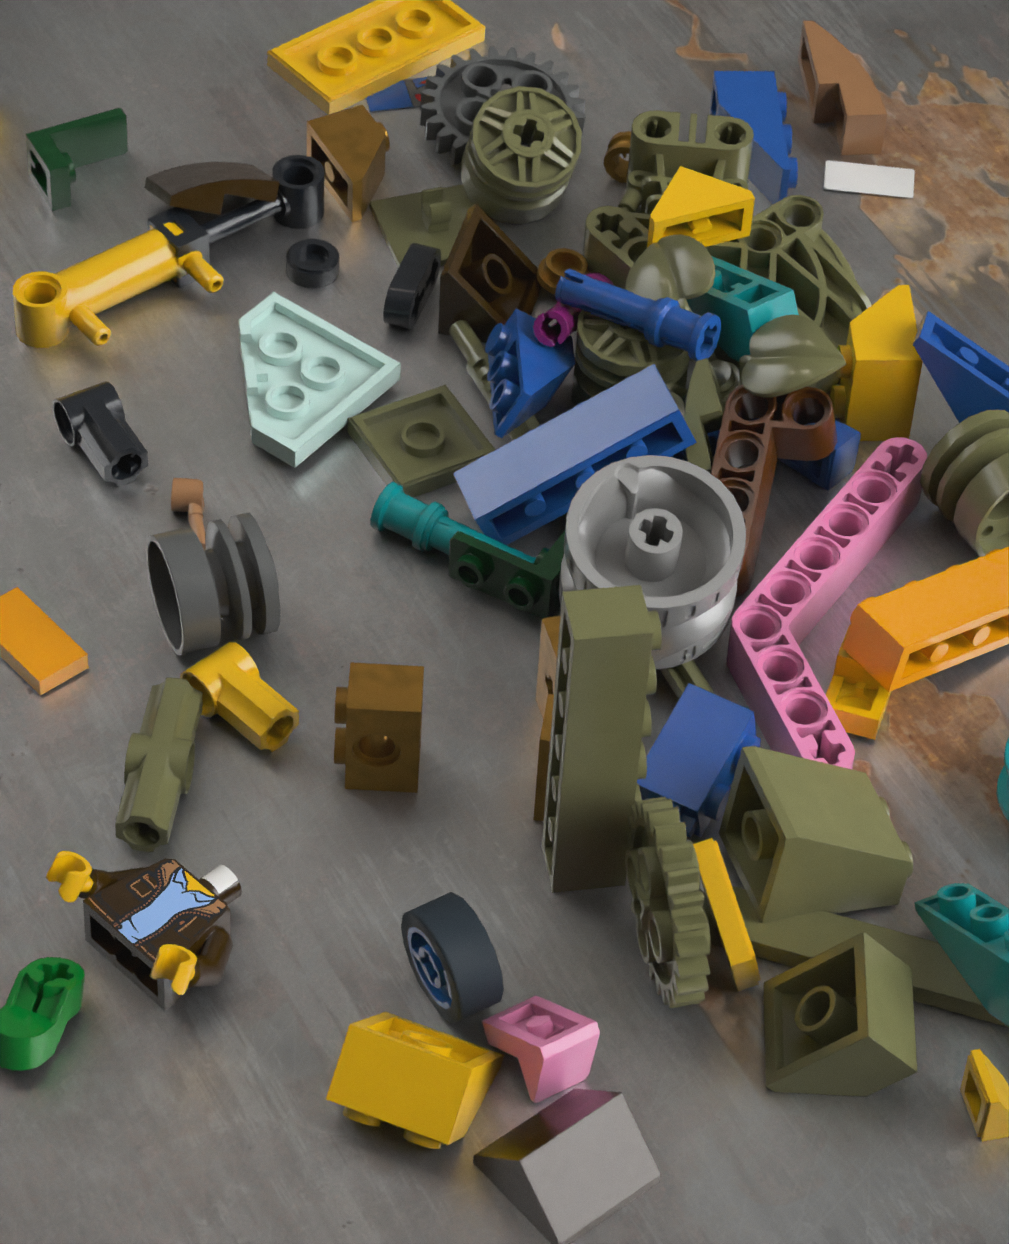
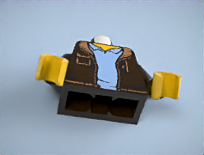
(154, 921)

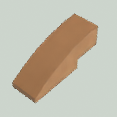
(841, 92)

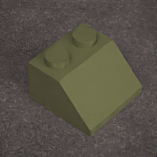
(840, 1022)

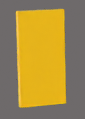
(373, 49)

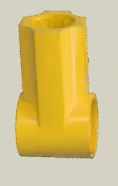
(242, 698)

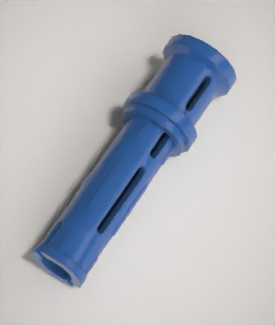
(659, 320)

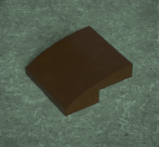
(205, 184)

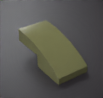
(703, 413)

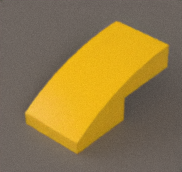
(856, 696)

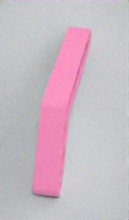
(802, 589)

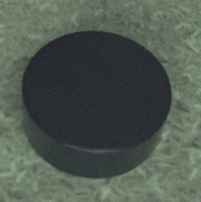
(312, 263)

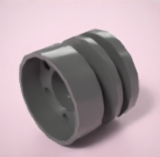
(225, 581)

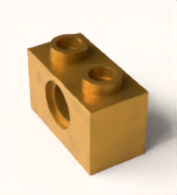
(381, 727)

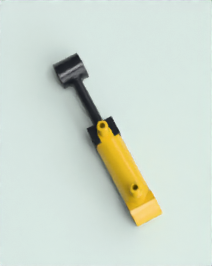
(170, 250)

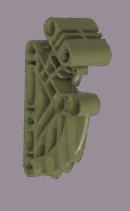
(783, 240)

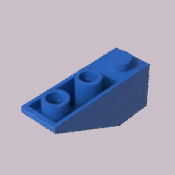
(756, 100)
(523, 371)

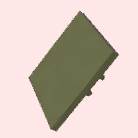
(422, 218)

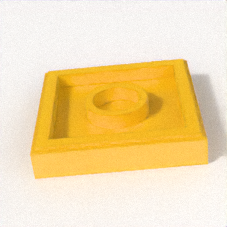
(727, 915)

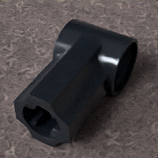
(98, 425)

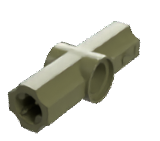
(159, 765)

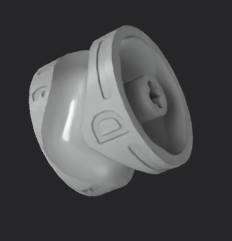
(665, 530)

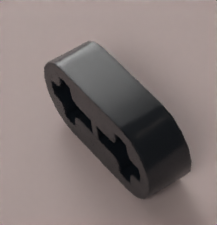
(412, 286)

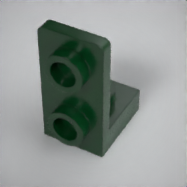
(61, 148)
(508, 577)

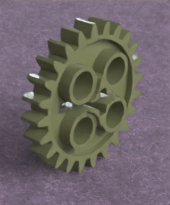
(668, 902)

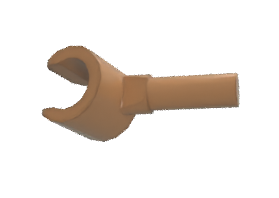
(188, 497)

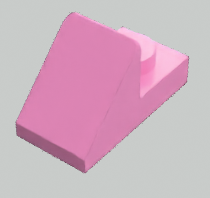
(548, 1040)

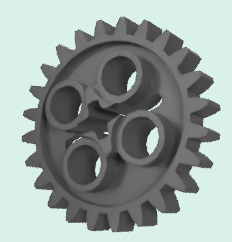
(458, 92)

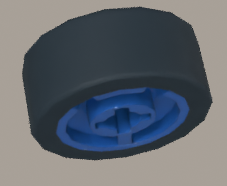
(452, 957)

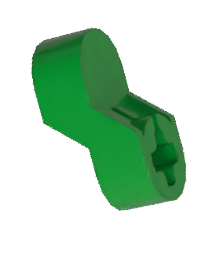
(38, 1010)

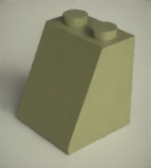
(811, 837)

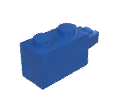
(698, 756)

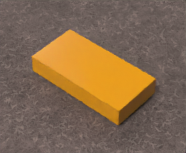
(36, 644)

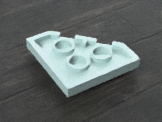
(305, 377)

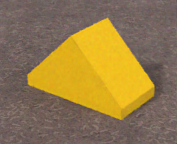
(702, 209)

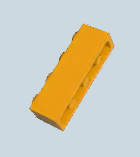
(933, 622)

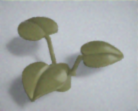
(784, 351)

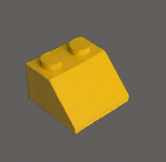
(880, 369)
(412, 1078)

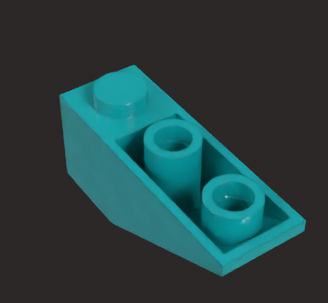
(975, 938)

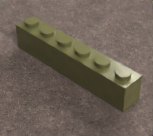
(598, 734)

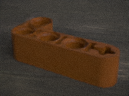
(760, 443)

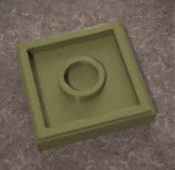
(419, 440)

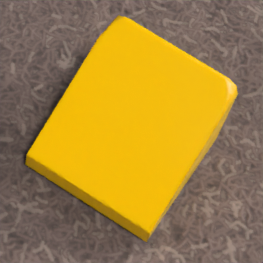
(985, 1097)

